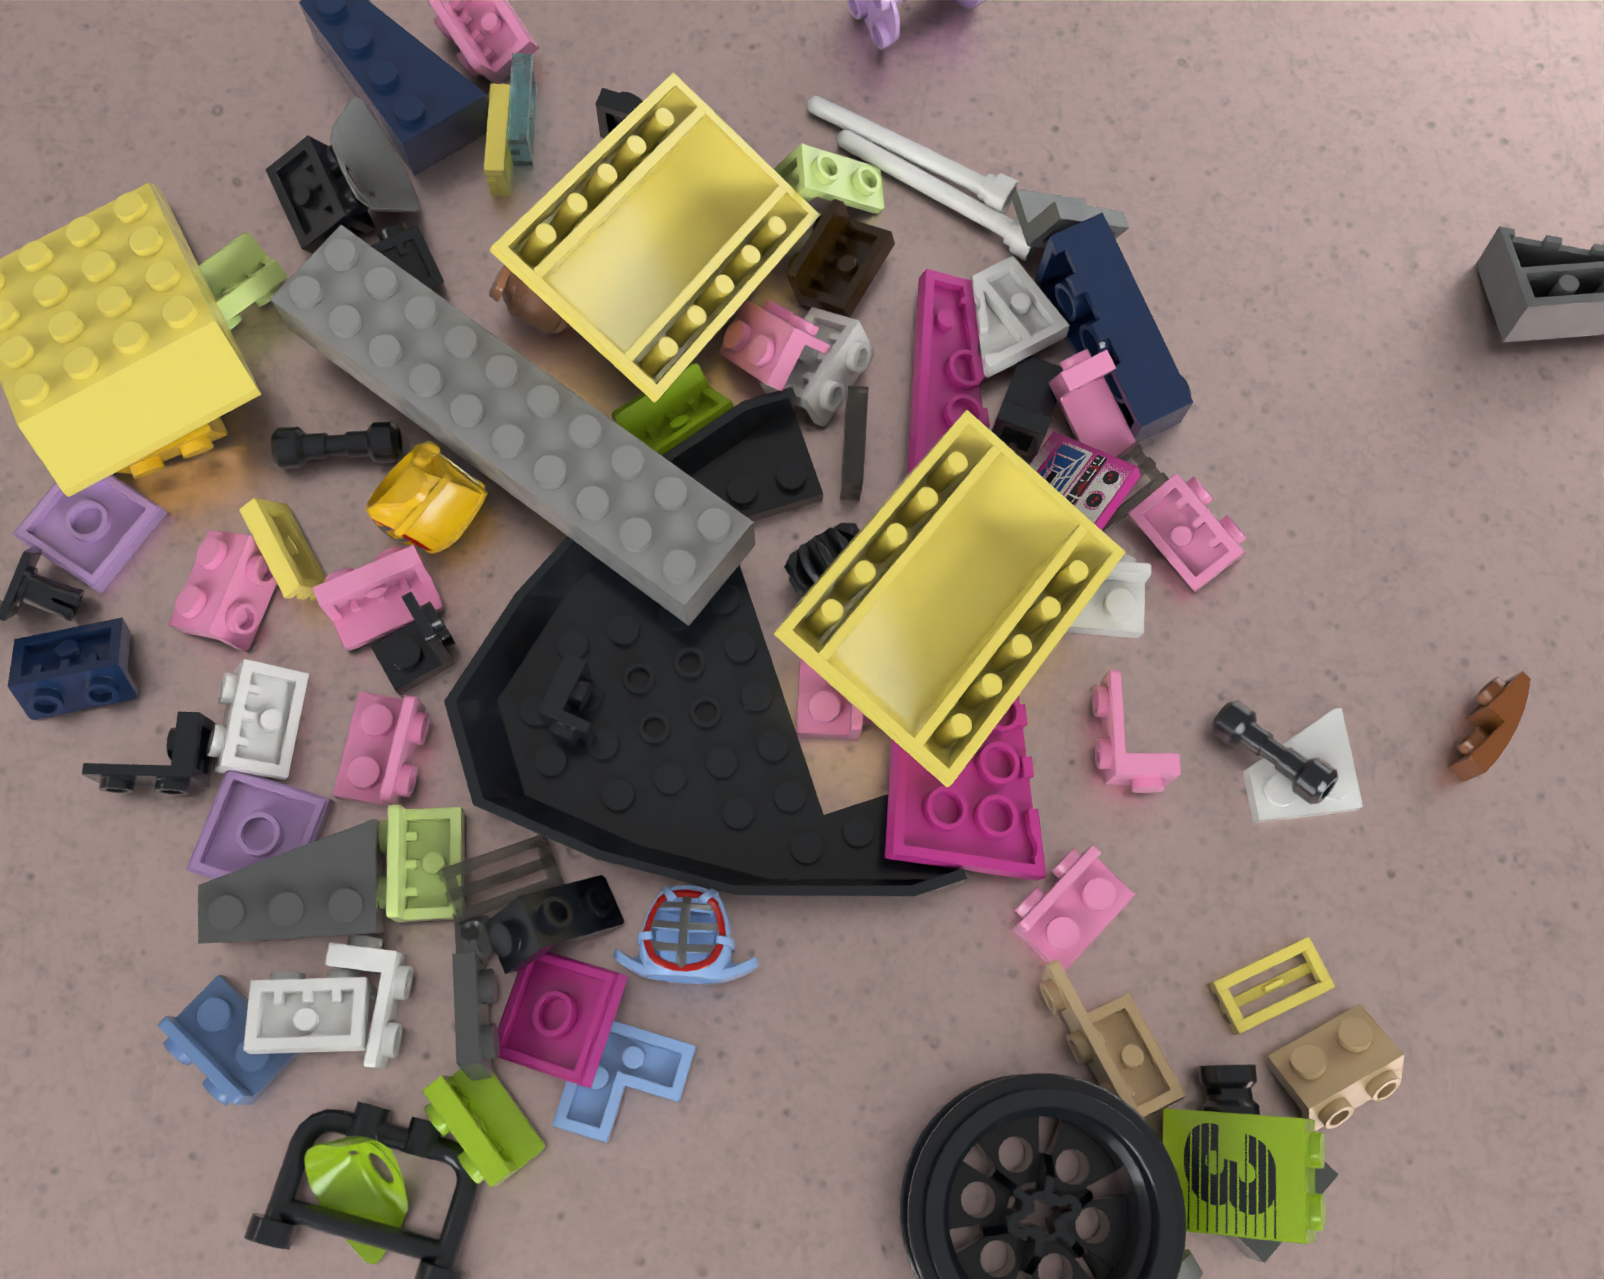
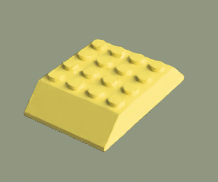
(657, 236)
(113, 341)
(951, 597)

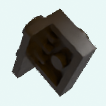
(838, 261)

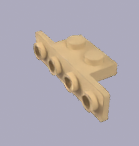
(1114, 1045)

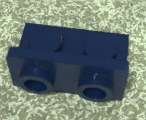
(72, 669)

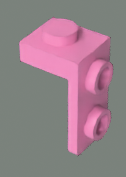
(1090, 403)
(1143, 770)

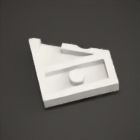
(1012, 316)
(1271, 792)

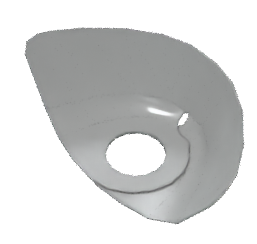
(372, 160)

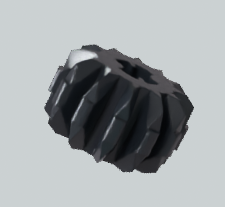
(817, 555)

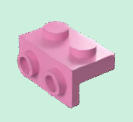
(485, 35)
(769, 341)
(225, 590)
(369, 600)

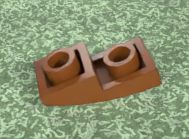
(1495, 724)

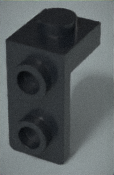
(550, 919)

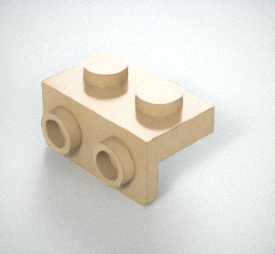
(1339, 1067)

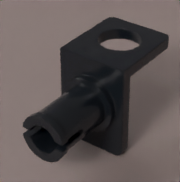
(38, 590)

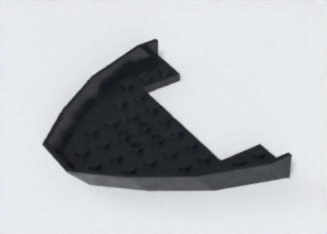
(691, 727)

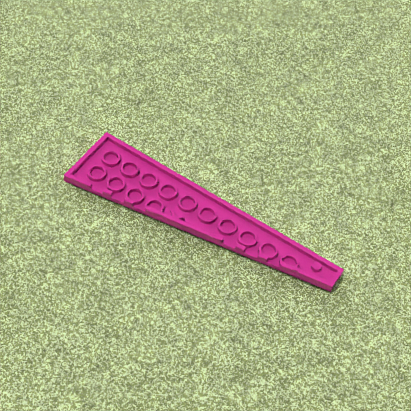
(988, 811)

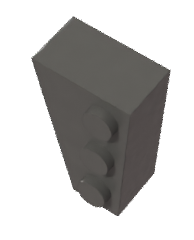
(1543, 287)
(299, 893)

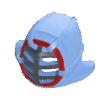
(687, 940)

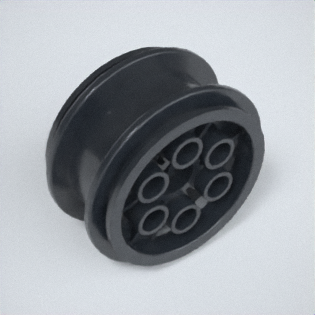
(1138, 1231)

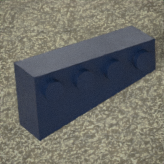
(408, 88)
(1106, 311)

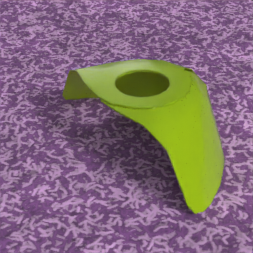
(355, 1186)

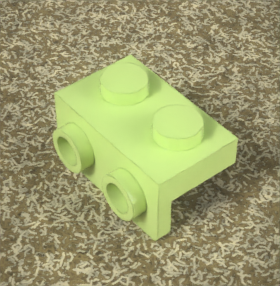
(240, 276)
(416, 849)

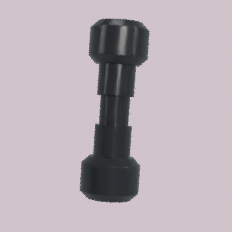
(294, 447)
(1310, 778)

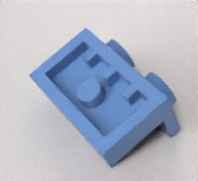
(213, 1036)

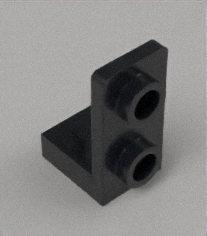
(1027, 406)
(417, 649)
(188, 767)

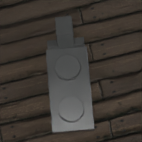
(473, 990)

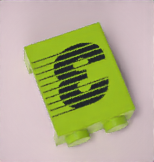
(1247, 1173)

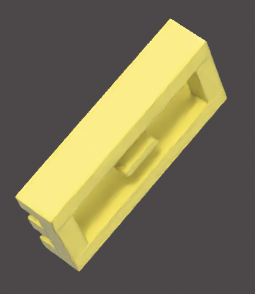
(498, 159)
(283, 547)
(1230, 1004)

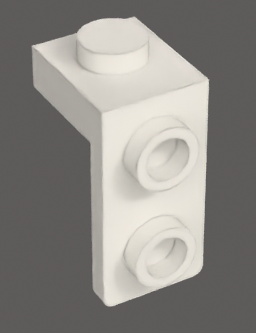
(395, 983)

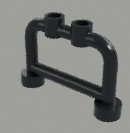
(421, 1139)

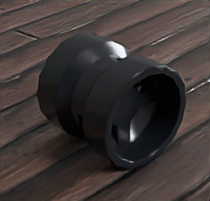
(1229, 1088)

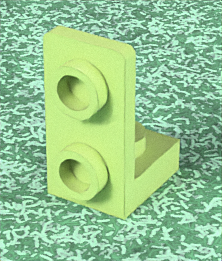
(831, 177)

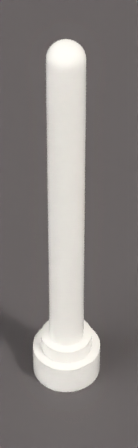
(991, 190)
(939, 191)

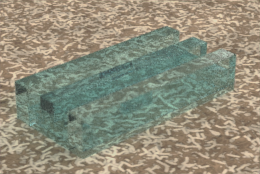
(522, 110)

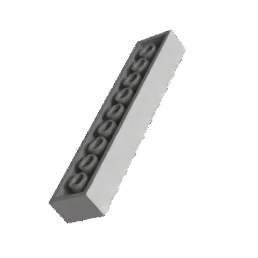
(516, 424)

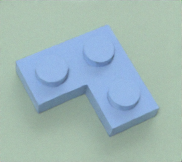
(631, 1060)

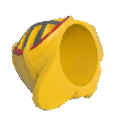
(426, 500)

